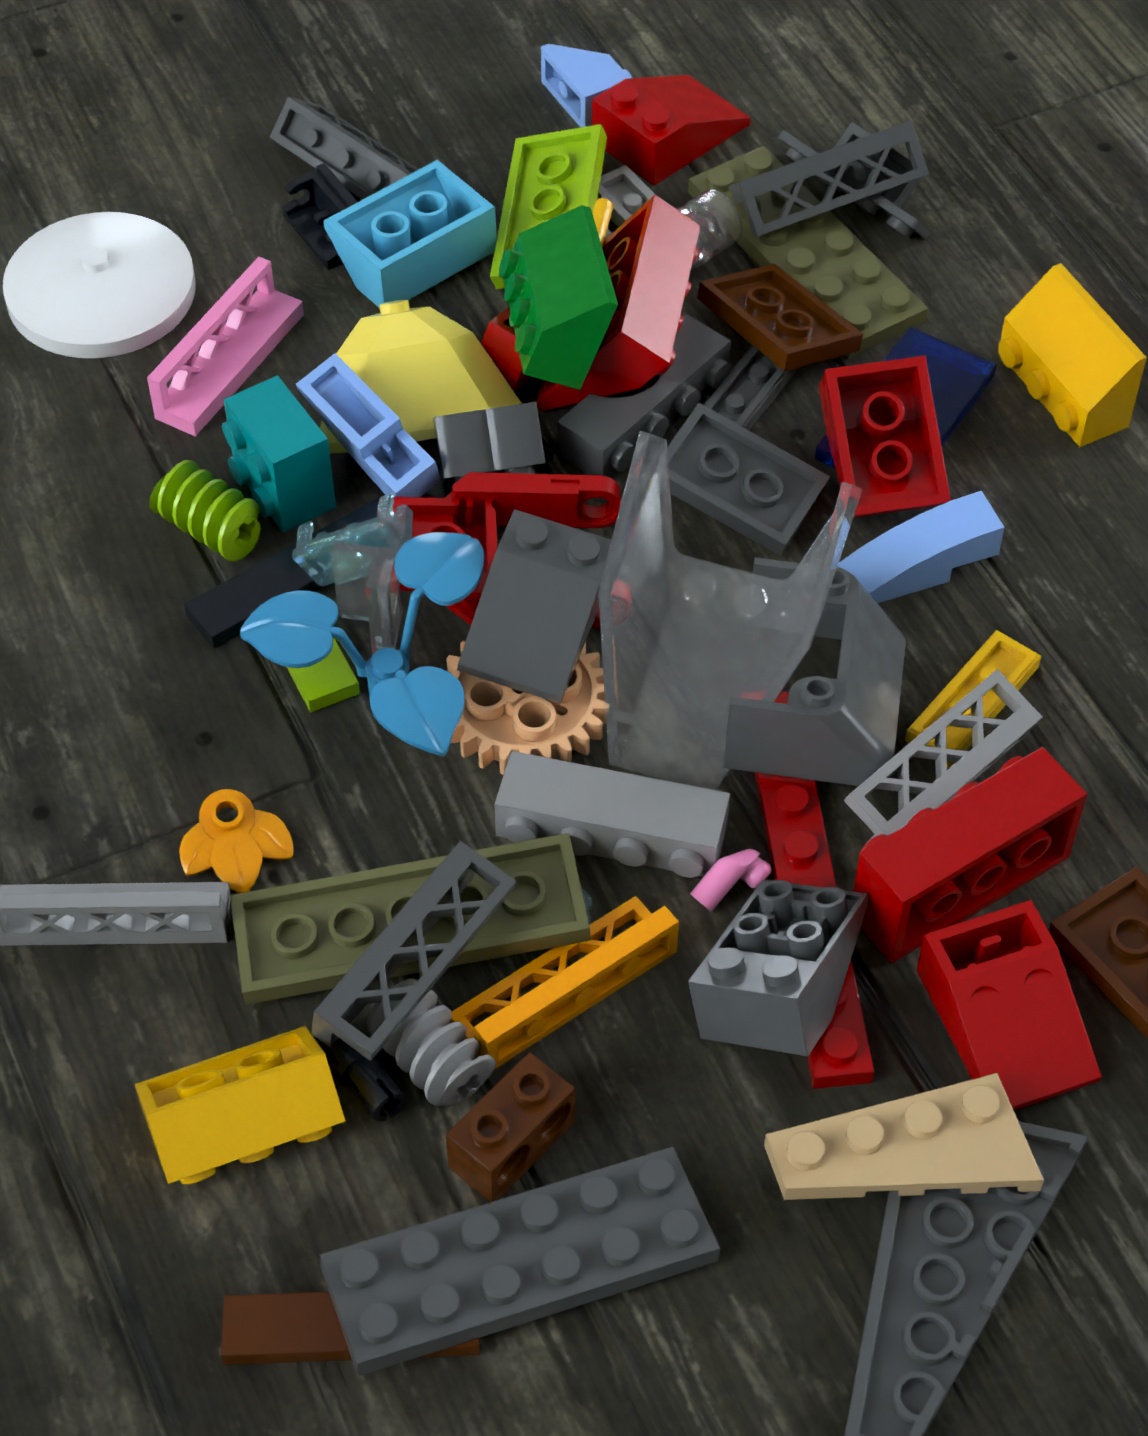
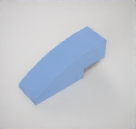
(368, 430)
(927, 548)

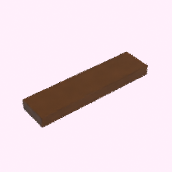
(292, 1330)

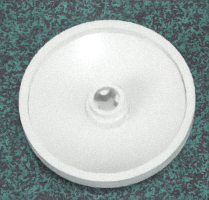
(99, 285)

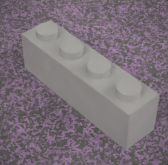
(612, 814)

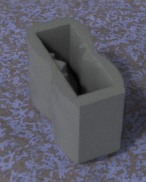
(489, 441)

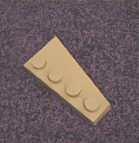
(909, 1145)

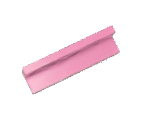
(226, 352)

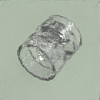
(718, 222)

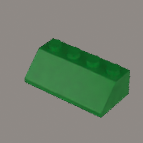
(559, 297)

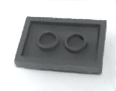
(742, 479)

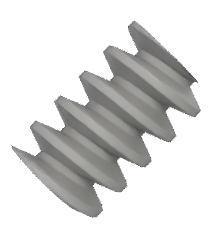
(435, 1050)

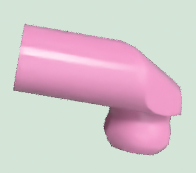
(726, 872)

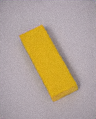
(998, 652)

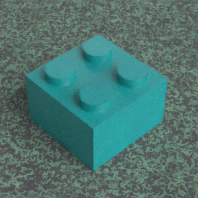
(279, 454)

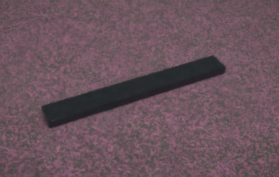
(227, 606)

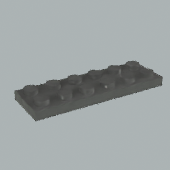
(517, 1260)

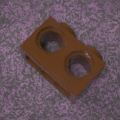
(511, 1128)

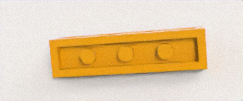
(570, 989)

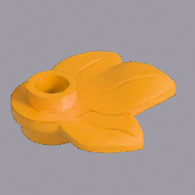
(234, 847)

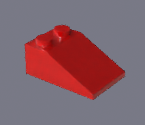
(663, 123)
(885, 434)

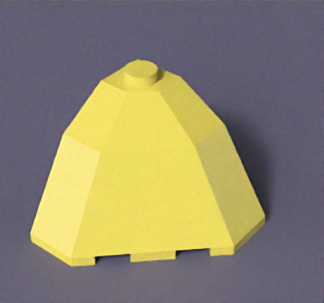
(421, 368)

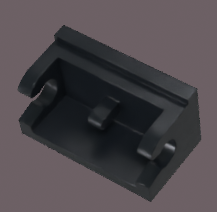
(321, 200)

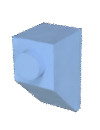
(578, 77)

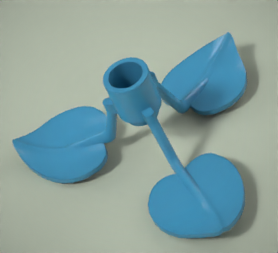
(413, 705)

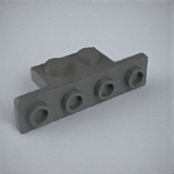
(856, 175)

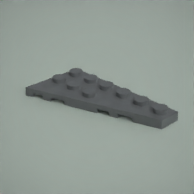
(937, 1284)

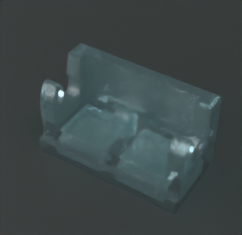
(386, 530)

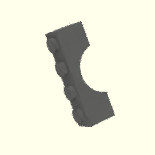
(604, 431)

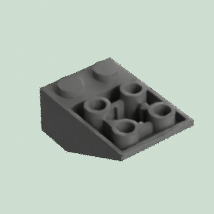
(778, 967)

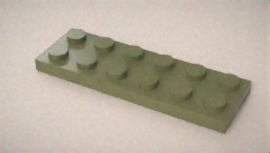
(819, 255)
(315, 930)

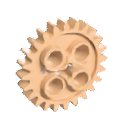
(511, 714)

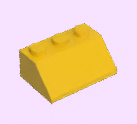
(1073, 357)
(240, 1105)

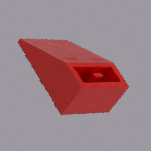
(1009, 1004)

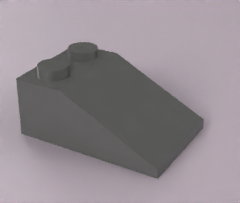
(536, 606)

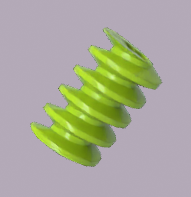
(207, 510)

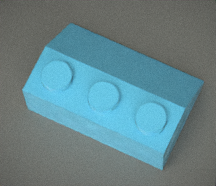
(413, 234)

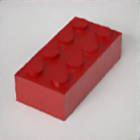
(968, 852)

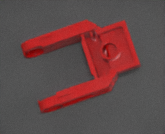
(488, 499)

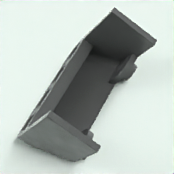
(829, 726)

